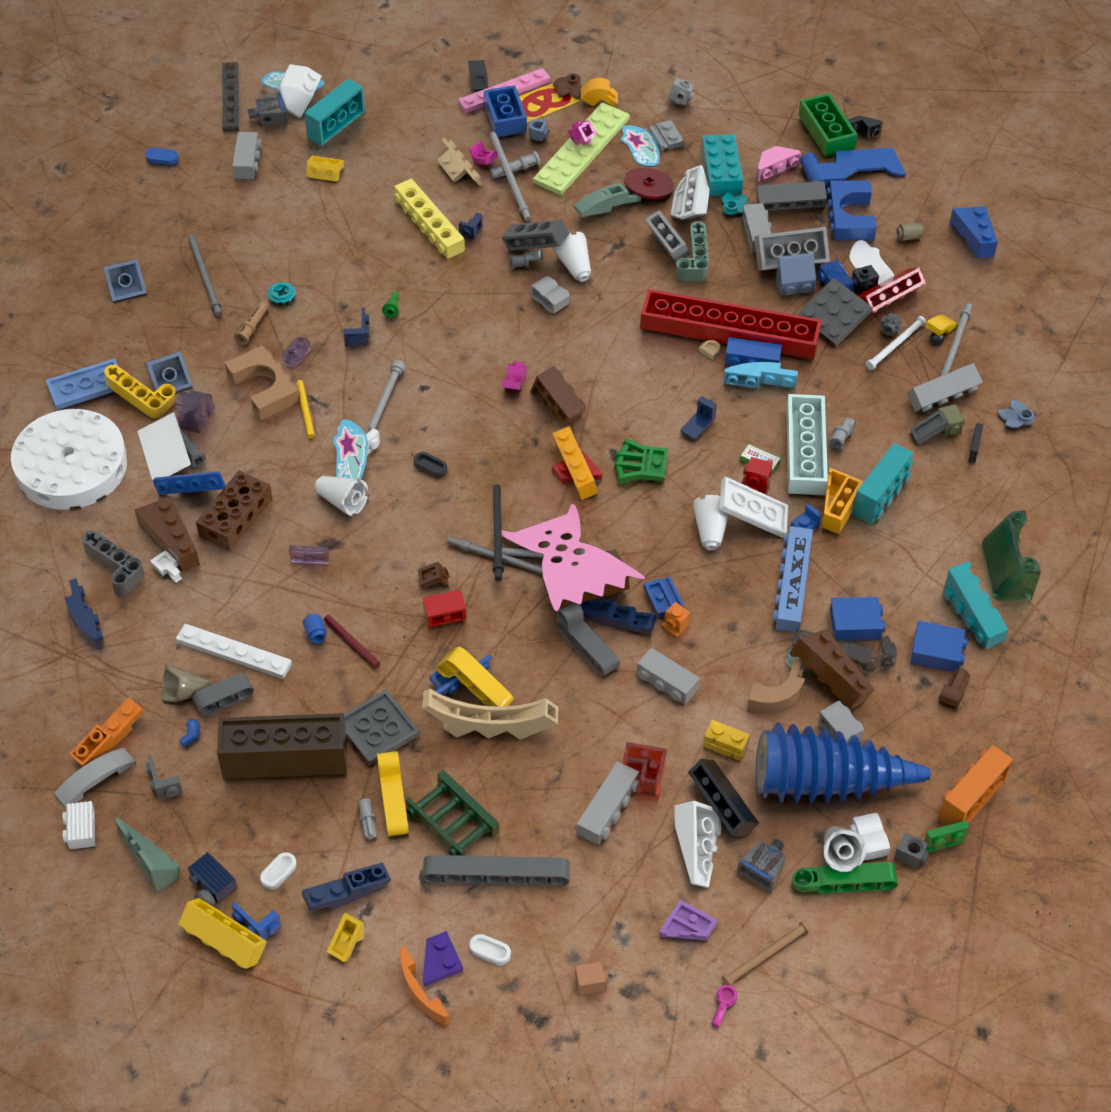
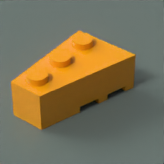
(839, 499)

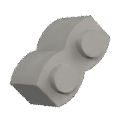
(550, 294)

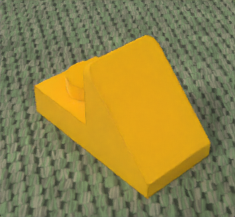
(347, 934)

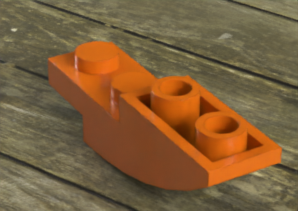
(109, 734)

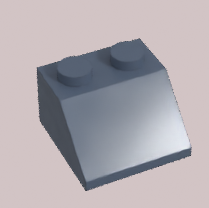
(796, 274)
(168, 370)

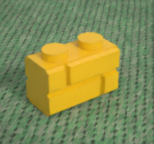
(726, 740)

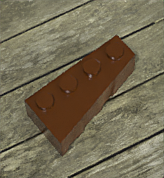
(168, 530)
(834, 667)

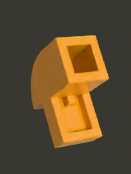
(599, 89)

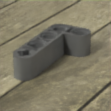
(126, 567)
(585, 640)

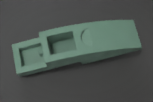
(603, 200)

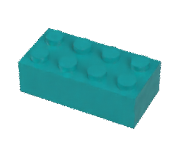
(334, 112)
(722, 164)
(883, 483)

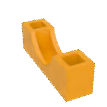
(575, 463)

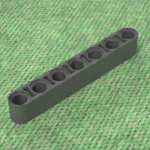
(496, 870)

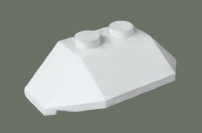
(298, 88)
(691, 195)

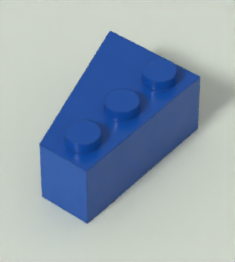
(976, 229)

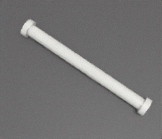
(871, 364)

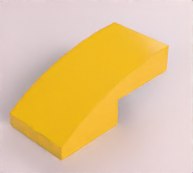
(941, 324)

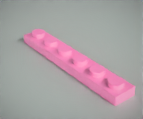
(522, 83)

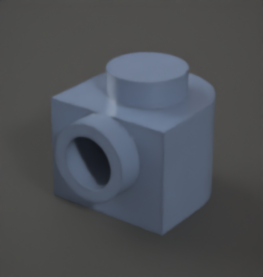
(538, 129)

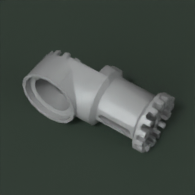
(842, 433)

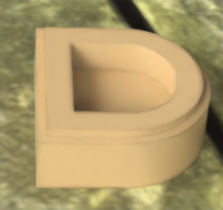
(710, 349)

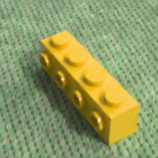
(222, 933)

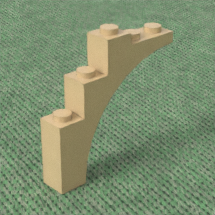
(490, 721)

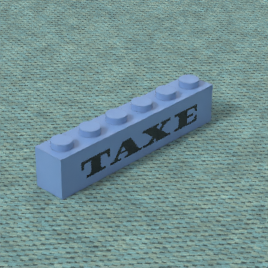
(794, 579)

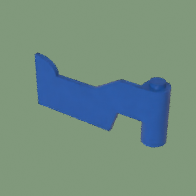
(850, 162)

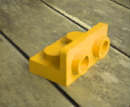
(324, 168)

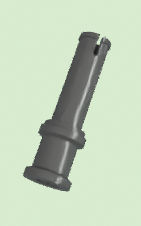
(196, 458)

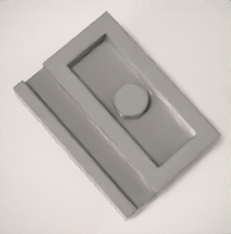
(666, 135)

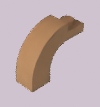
(780, 697)

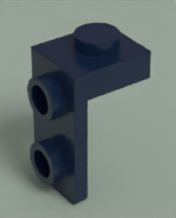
(358, 336)
(701, 419)

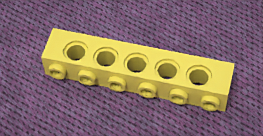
(429, 218)

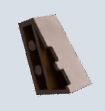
(558, 395)

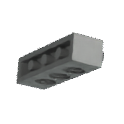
(535, 235)

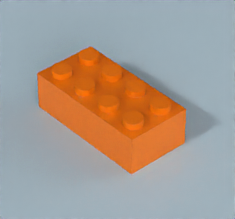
(975, 787)

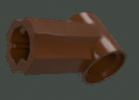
(954, 690)

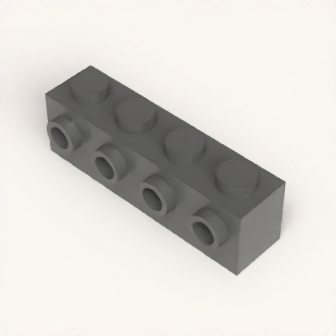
(792, 195)

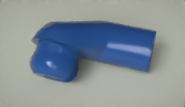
(193, 733)

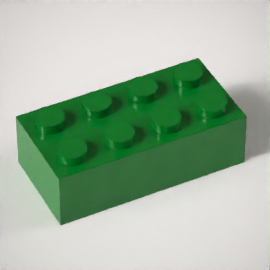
(827, 124)

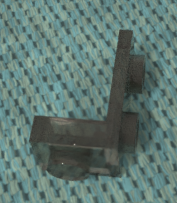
(884, 661)

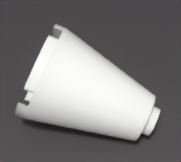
(575, 256)
(343, 493)
(710, 521)
(843, 848)

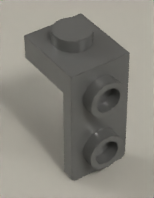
(165, 788)

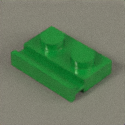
(946, 836)

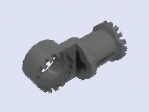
(523, 260)

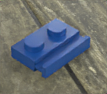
(662, 595)

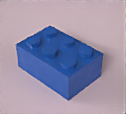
(505, 111)

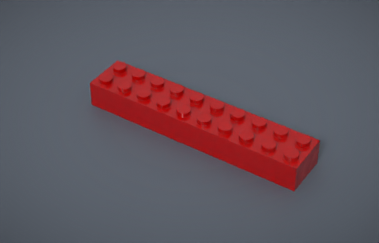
(720, 320)

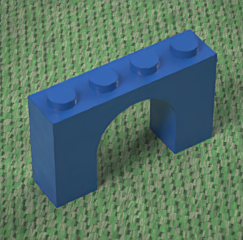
(845, 225)

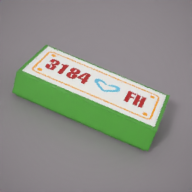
(752, 451)

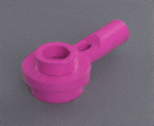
(726, 997)

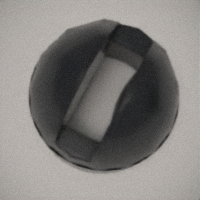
(936, 340)

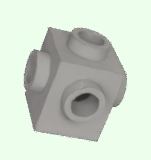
(681, 91)

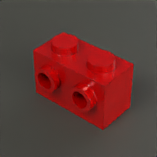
(757, 475)
(444, 608)

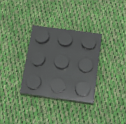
(839, 311)
(379, 726)

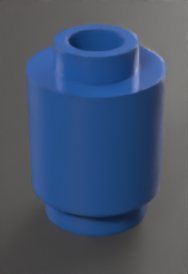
(314, 628)

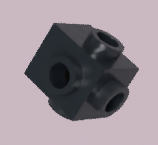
(865, 278)

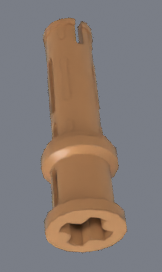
(248, 327)

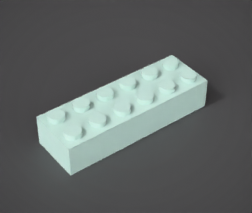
(806, 444)

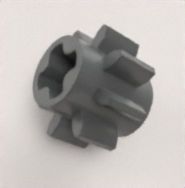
(891, 324)

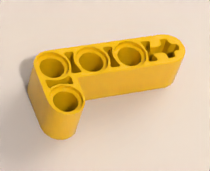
(116, 380)
(474, 677)
(392, 793)

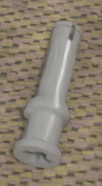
(522, 163)

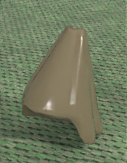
(181, 684)

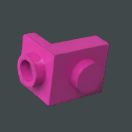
(481, 155)

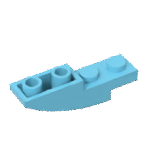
(754, 373)

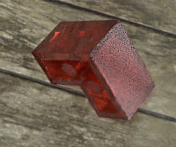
(650, 763)

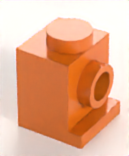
(676, 619)

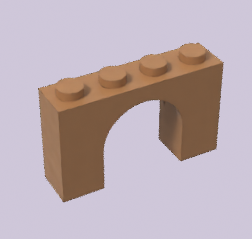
(261, 363)

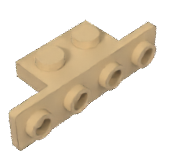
(454, 165)

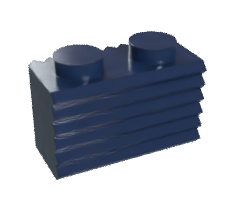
(212, 877)

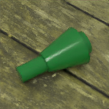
(390, 308)

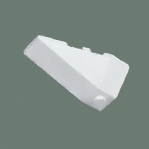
(697, 833)

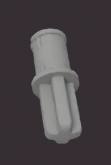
(367, 818)

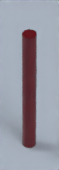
(352, 641)

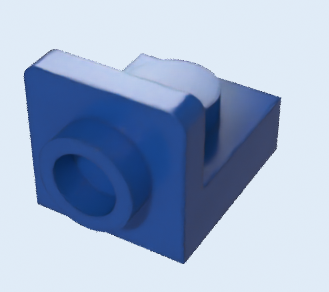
(809, 519)

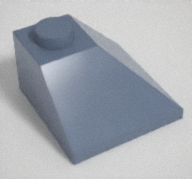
(124, 280)

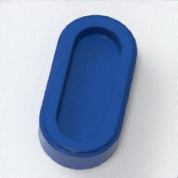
(162, 156)

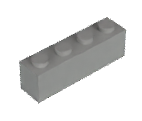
(945, 387)
(607, 803)

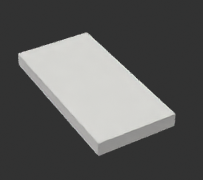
(753, 507)

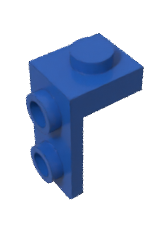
(267, 926)

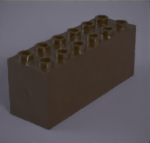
(282, 746)

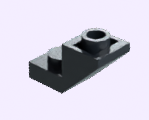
(478, 75)
(867, 126)

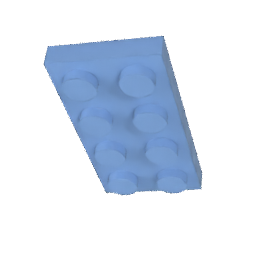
(79, 385)

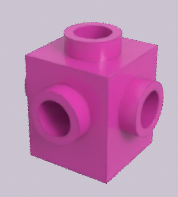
(582, 132)

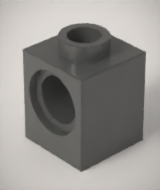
(913, 843)

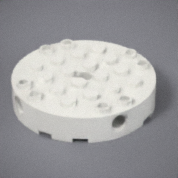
(69, 458)

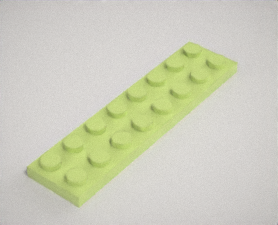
(573, 159)

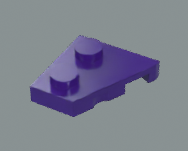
(440, 959)

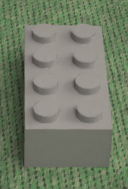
(772, 246)

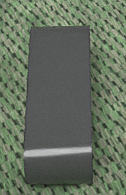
(223, 694)

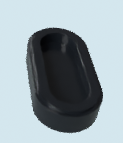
(430, 465)

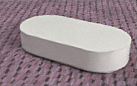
(278, 871)
(490, 949)

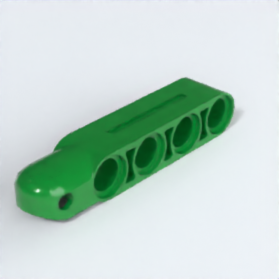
(862, 878)

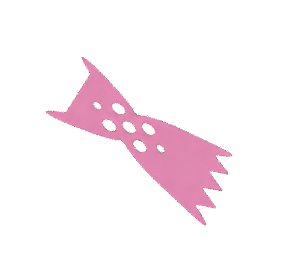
(562, 578)

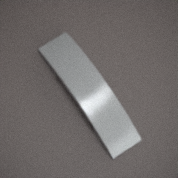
(93, 773)

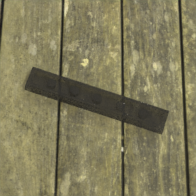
(230, 96)

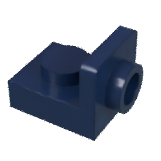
(472, 228)

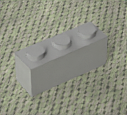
(246, 155)
(755, 222)
(667, 236)
(668, 676)

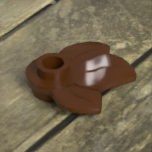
(569, 84)

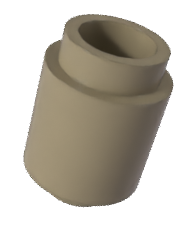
(909, 231)

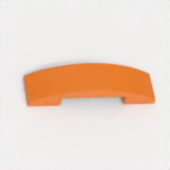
(433, 1008)

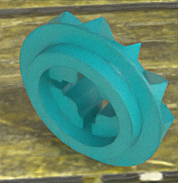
(279, 288)

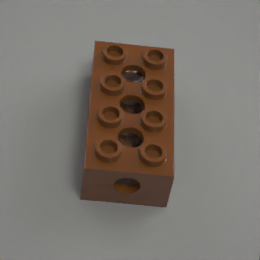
(234, 510)

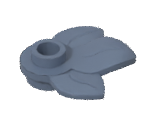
(1017, 415)

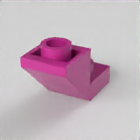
(515, 375)

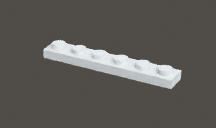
(234, 651)

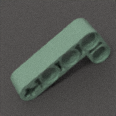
(697, 266)

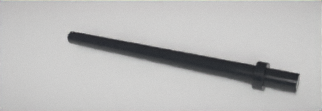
(497, 568)

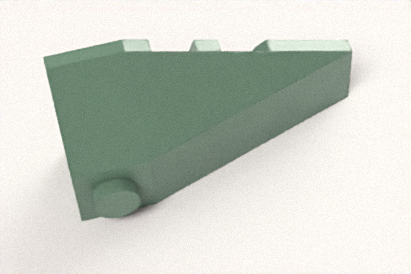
(152, 859)

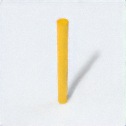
(305, 409)

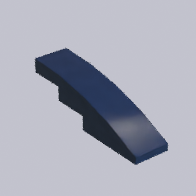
(618, 616)

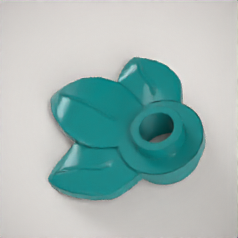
(732, 204)

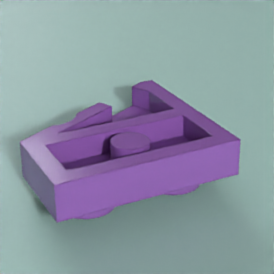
(688, 923)

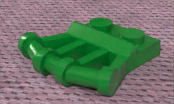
(652, 466)

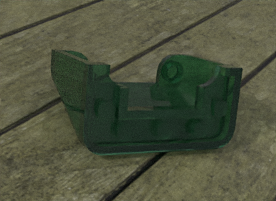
(1009, 573)

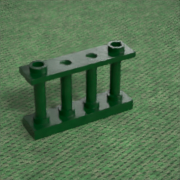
(461, 798)

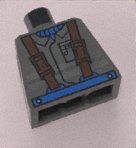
(269, 110)
(763, 864)

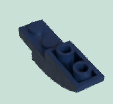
(82, 616)
(350, 888)

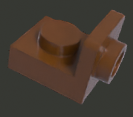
(433, 574)

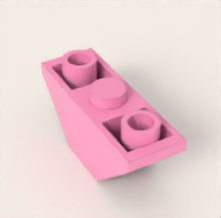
(776, 161)

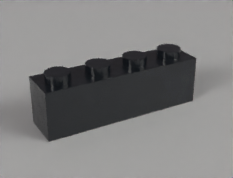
(723, 797)

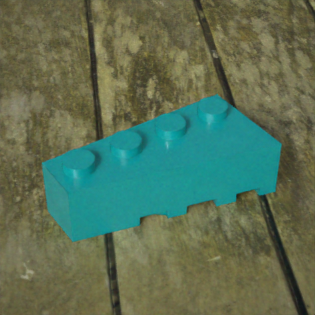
(974, 606)

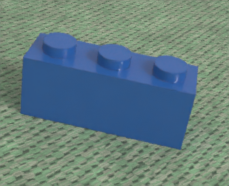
(748, 351)

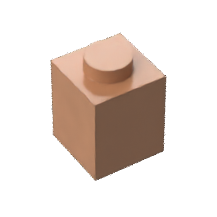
(591, 978)

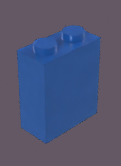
(857, 618)
(938, 646)

